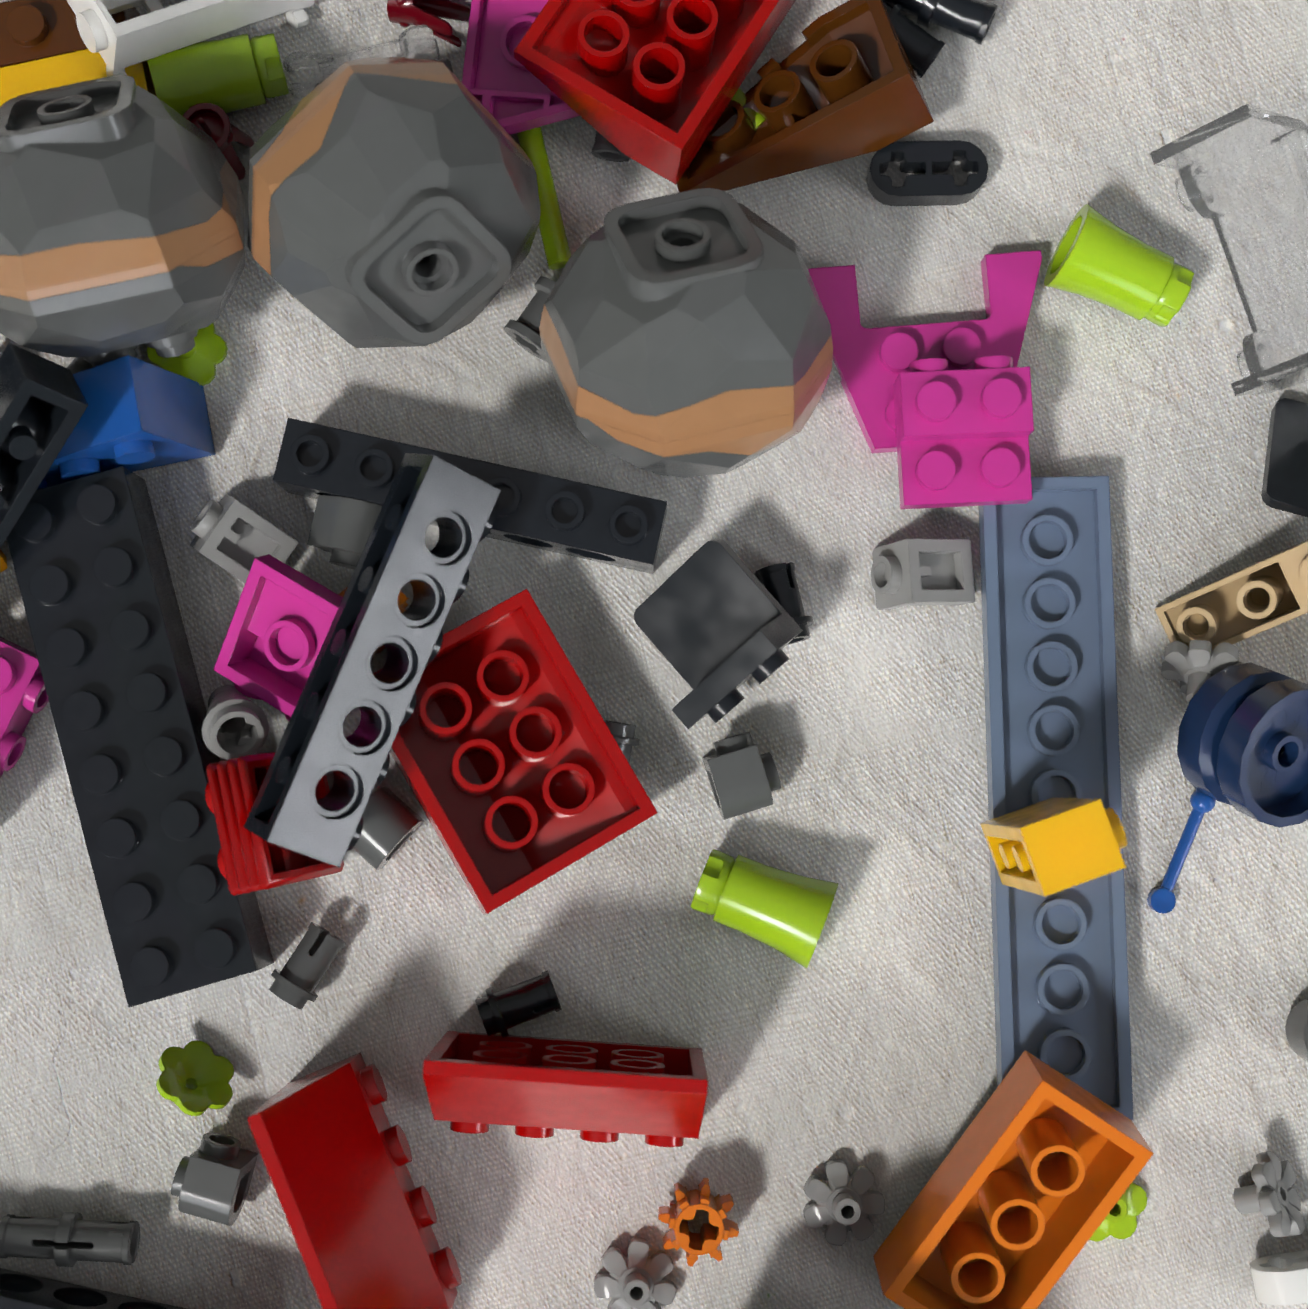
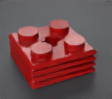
(244, 857)

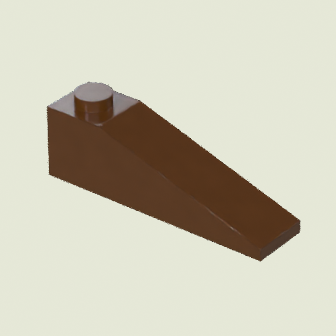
(824, 103)

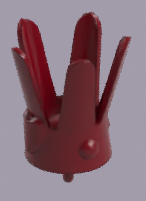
(428, 13)
(216, 124)

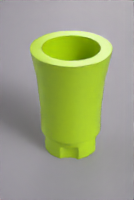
(222, 72)
(1117, 269)
(765, 903)

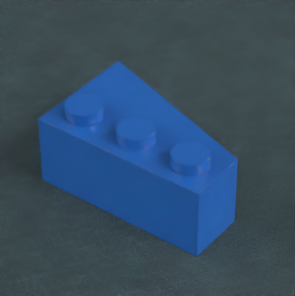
(133, 420)

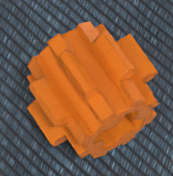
(710, 1234)

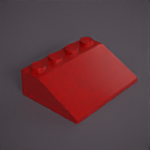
(650, 69)
(513, 756)
(568, 1086)
(351, 1193)

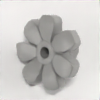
(1196, 663)
(838, 1192)
(1272, 1195)
(635, 1278)

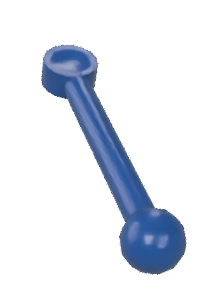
(1162, 898)

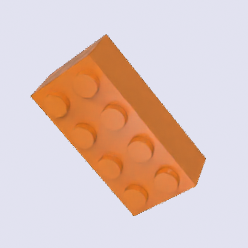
(1013, 1197)

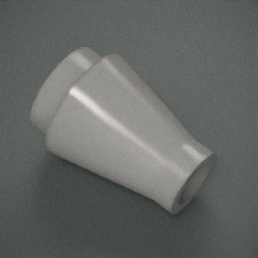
(233, 724)

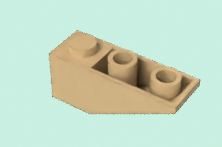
(1242, 602)

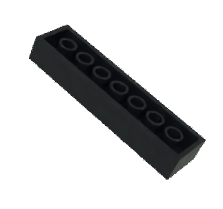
(132, 733)

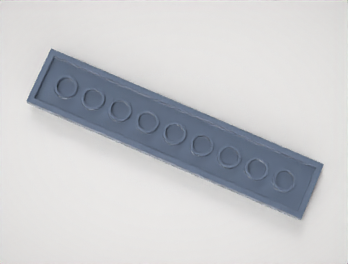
(1056, 736)

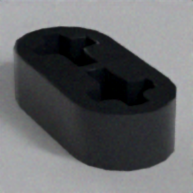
(927, 158)

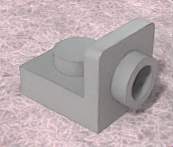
(236, 535)
(923, 573)

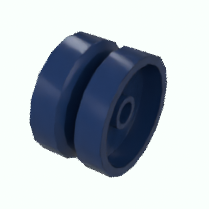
(1249, 743)

